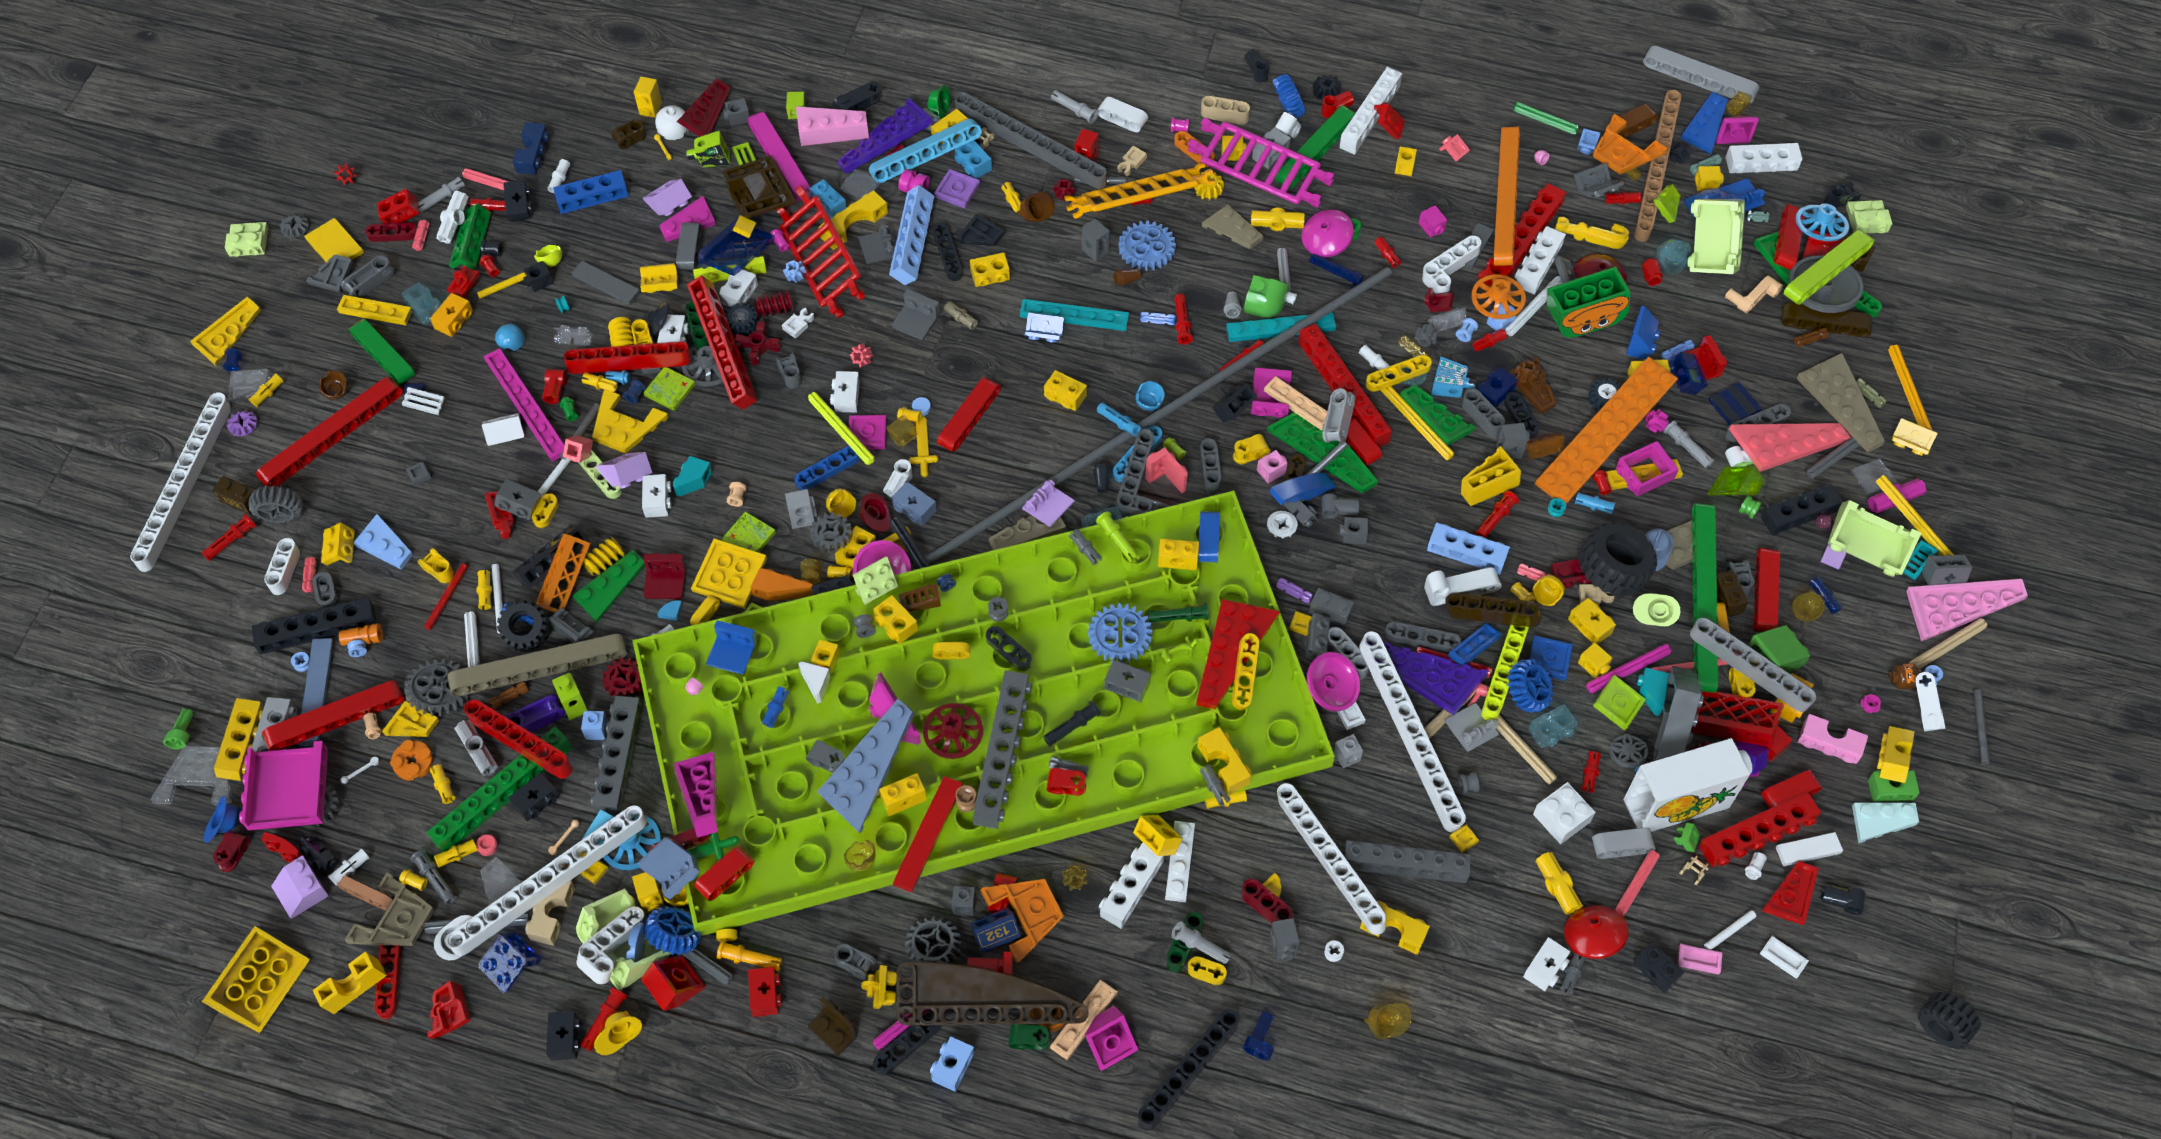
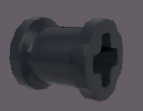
(491, 247)

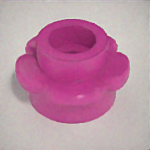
(1872, 699)

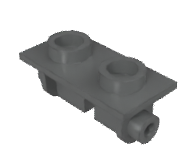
(1305, 515)

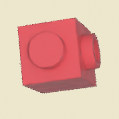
(577, 448)

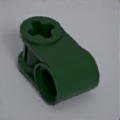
(1025, 1037)

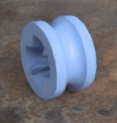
(357, 648)
(300, 656)

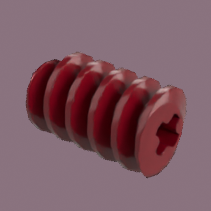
(772, 304)

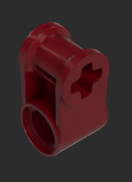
(231, 848)

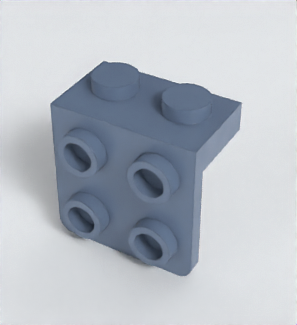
(670, 866)

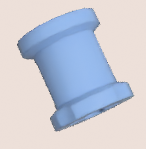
(1467, 330)
(1935, 671)

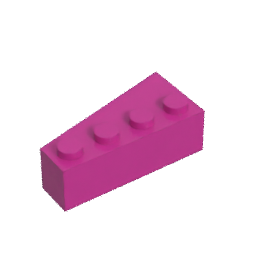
(699, 789)

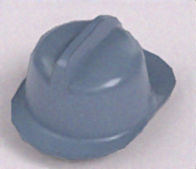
(1662, 544)

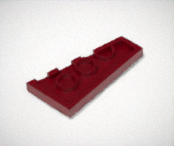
(704, 111)

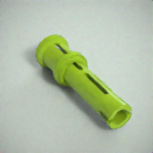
(1113, 531)

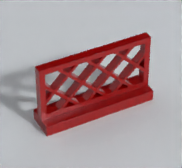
(1733, 728)

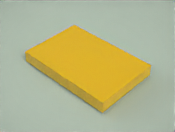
(333, 239)

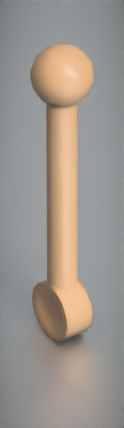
(553, 849)

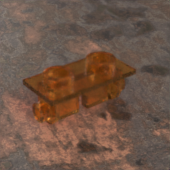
(1547, 446)

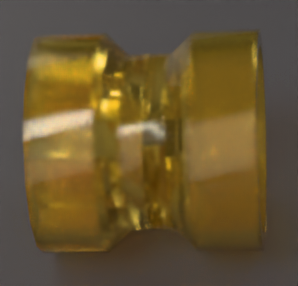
(1738, 103)
(810, 570)

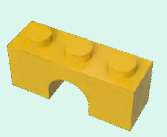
(1217, 746)
(1895, 754)
(1412, 930)
(336, 994)

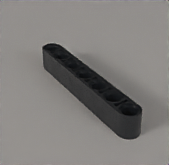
(1186, 1079)

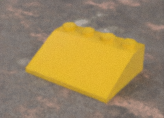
(256, 980)

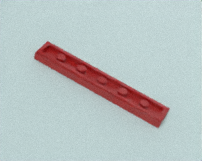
(927, 835)

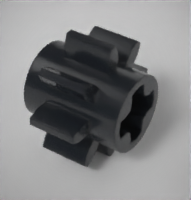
(1680, 153)

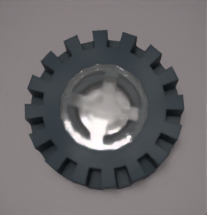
(742, 313)

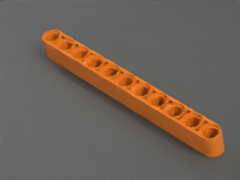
(1506, 196)

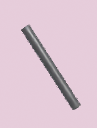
(586, 422)
(1981, 727)

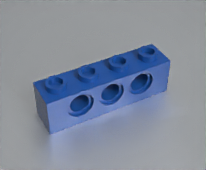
(590, 191)

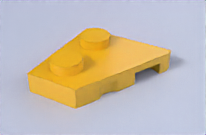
(410, 722)

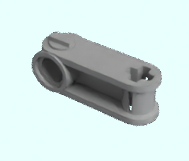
(1338, 416)

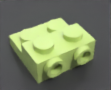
(1868, 216)
(246, 239)

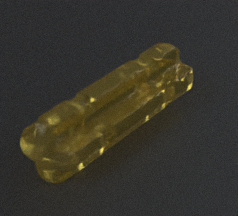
(1411, 347)

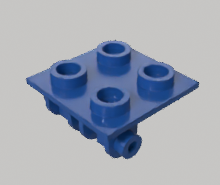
(1745, 190)

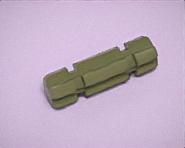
(1870, 393)

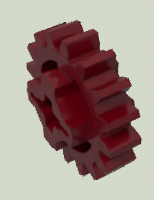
(615, 684)

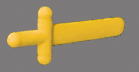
(922, 447)

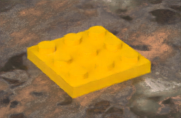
(728, 573)

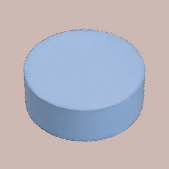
(921, 404)

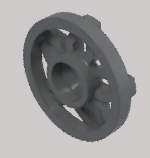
(1628, 751)

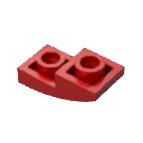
(282, 846)

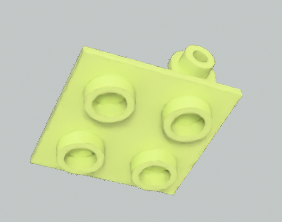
(875, 580)

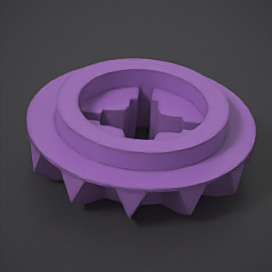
(250, 423)

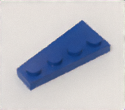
(1706, 123)

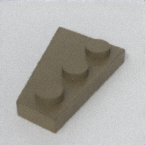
(1233, 225)

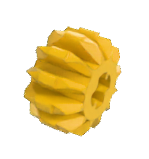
(1210, 191)

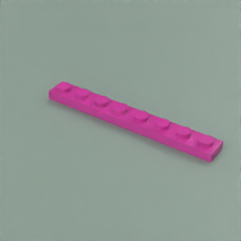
(525, 404)

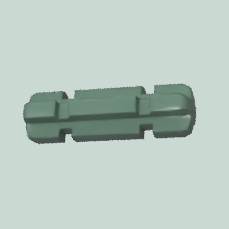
(1715, 160)

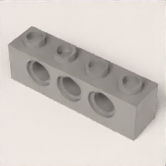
(273, 710)

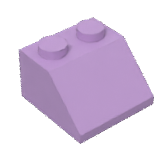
(668, 196)
(625, 469)
(298, 887)

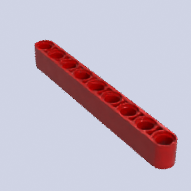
(329, 432)

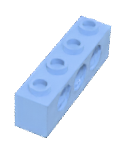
(1458, 551)

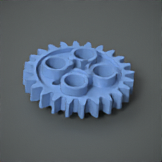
(1147, 245)
(1101, 633)

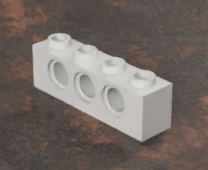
(1763, 158)
(1540, 259)
(1119, 913)

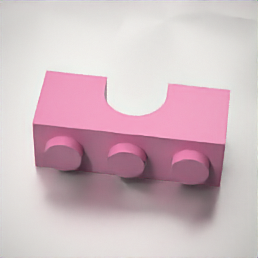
(1815, 735)

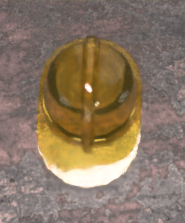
(1389, 1020)

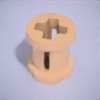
(736, 494)

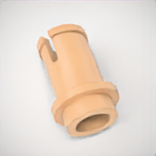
(372, 729)

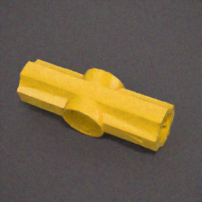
(1277, 219)
(1558, 883)

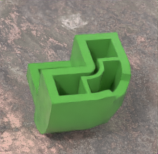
(1265, 297)

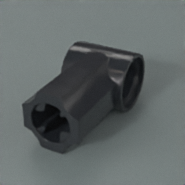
(1257, 65)
(1850, 899)

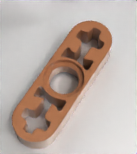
(365, 893)

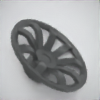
(705, 361)

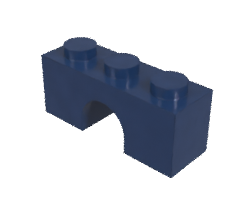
(529, 159)

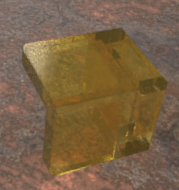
(902, 431)

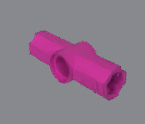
(1909, 491)

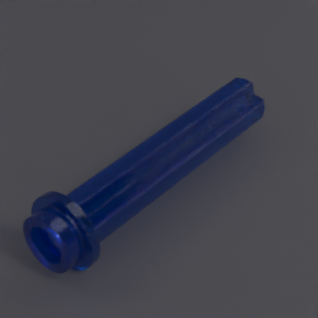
(1336, 269)

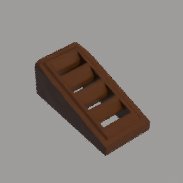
(921, 605)

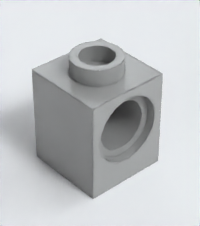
(1348, 751)

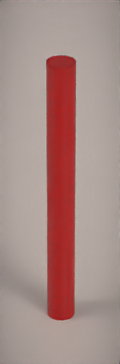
(446, 596)

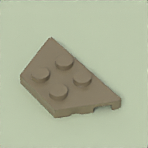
(1682, 546)

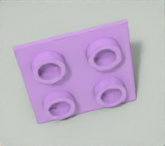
(1048, 504)

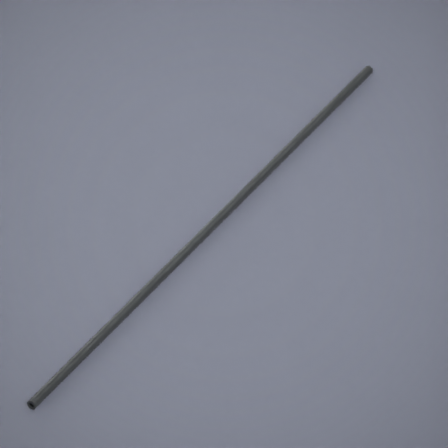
(1158, 415)

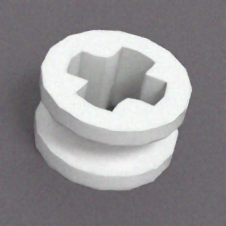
(1334, 957)

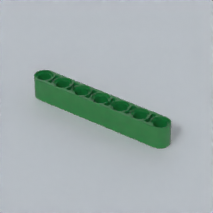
(1318, 144)

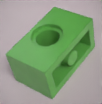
(1883, 791)

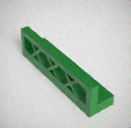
(470, 237)

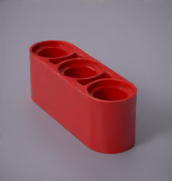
(1362, 443)
(1791, 788)
(724, 873)

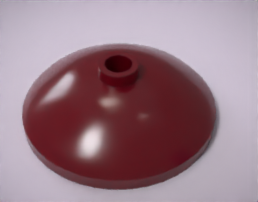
(1595, 263)

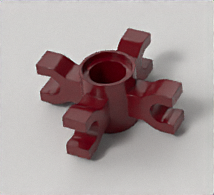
(757, 343)

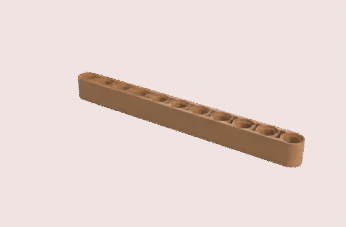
(1657, 167)

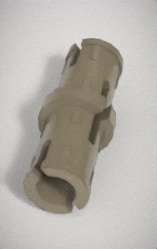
(961, 315)

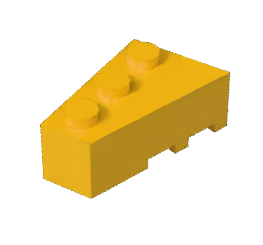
(1490, 478)

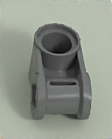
(789, 370)
(1743, 574)
(825, 756)
(857, 963)

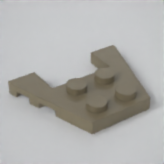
(401, 921)

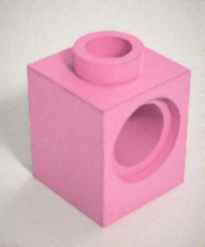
(1267, 471)

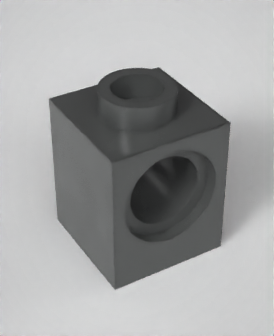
(736, 112)
(1360, 525)
(963, 900)

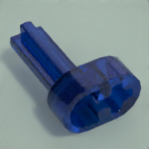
(1255, 1045)

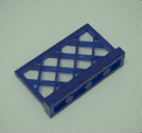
(725, 241)

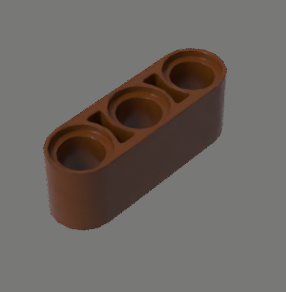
(1638, 120)

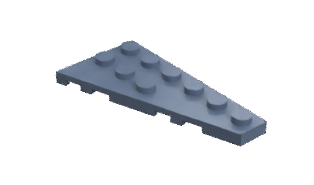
(864, 771)

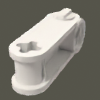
(1930, 706)

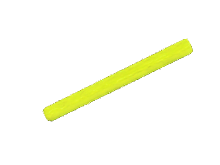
(841, 428)

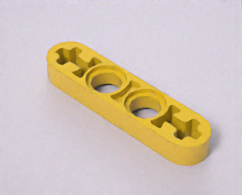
(1400, 376)
(1248, 672)

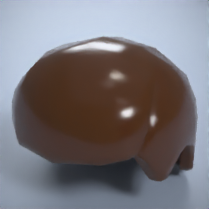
(333, 385)

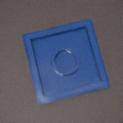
(1553, 655)

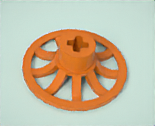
(1498, 292)

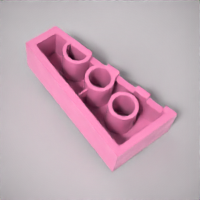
(830, 125)

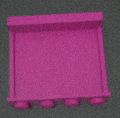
(284, 787)

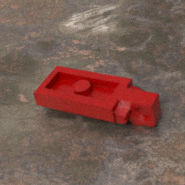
(500, 518)

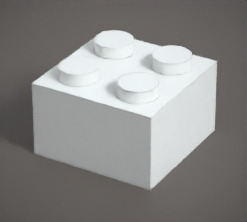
(1564, 813)

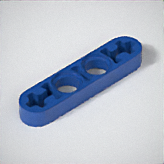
(825, 464)

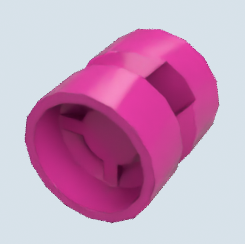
(910, 179)

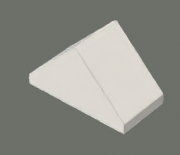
(816, 679)

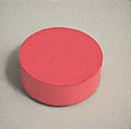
(487, 845)

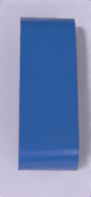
(1208, 537)

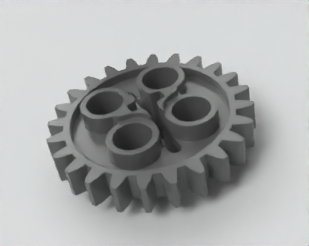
(435, 693)

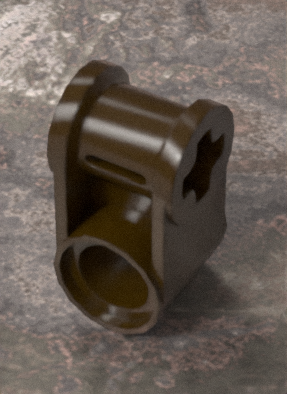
(630, 133)

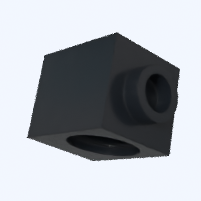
(537, 276)

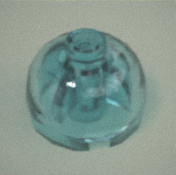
(1673, 255)

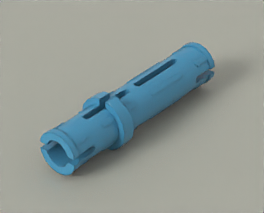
(1123, 422)

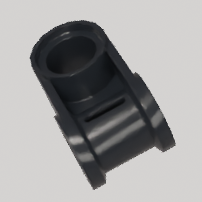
(1841, 194)

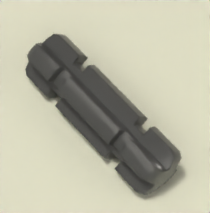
(1055, 762)

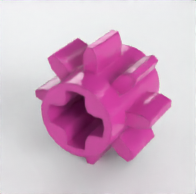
(1656, 421)

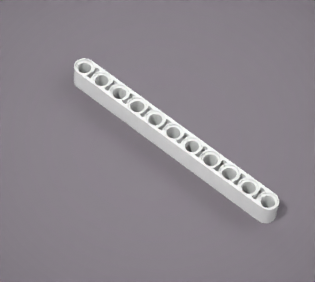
(180, 482)
(1410, 739)
(544, 889)

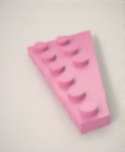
(1952, 605)

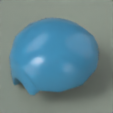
(510, 337)
(1150, 395)

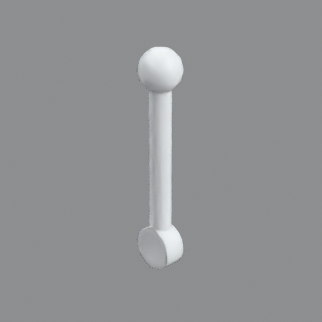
(374, 761)

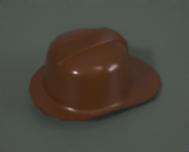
(1037, 207)

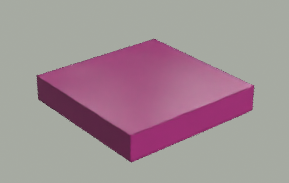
(869, 430)

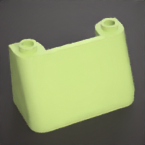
(1717, 235)
(1872, 539)
(597, 916)

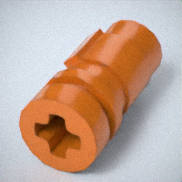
(368, 633)

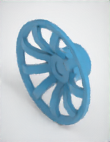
(1825, 217)
(632, 843)

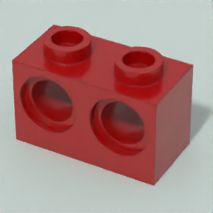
(398, 207)

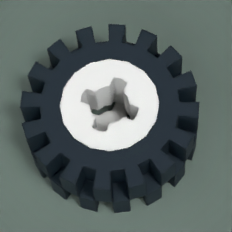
(1599, 392)

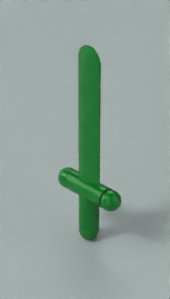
(715, 846)

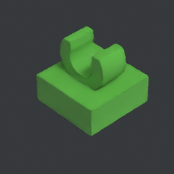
(1689, 837)

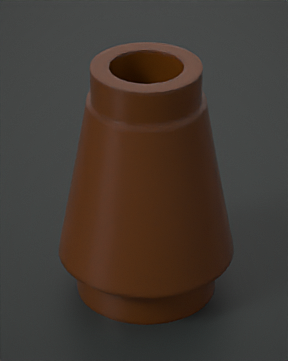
(1126, 276)

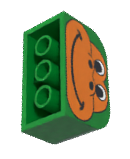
(1589, 303)

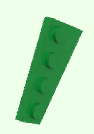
(1444, 423)

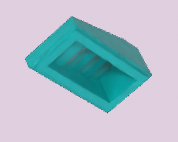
(1926, 548)

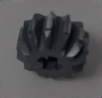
(1326, 86)

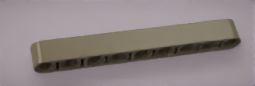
(536, 665)

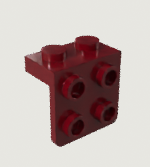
(664, 576)

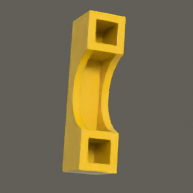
(869, 207)

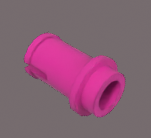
(780, 240)

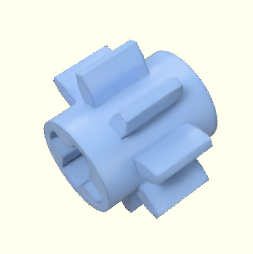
(794, 271)

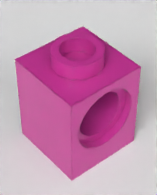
(1432, 221)

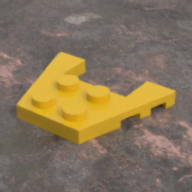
(620, 430)

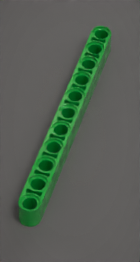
(1704, 589)

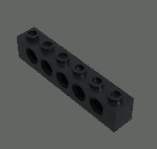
(267, 642)

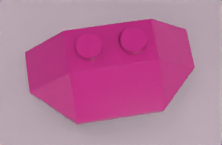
(882, 699)

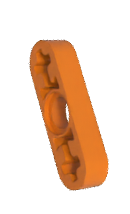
(1181, 144)

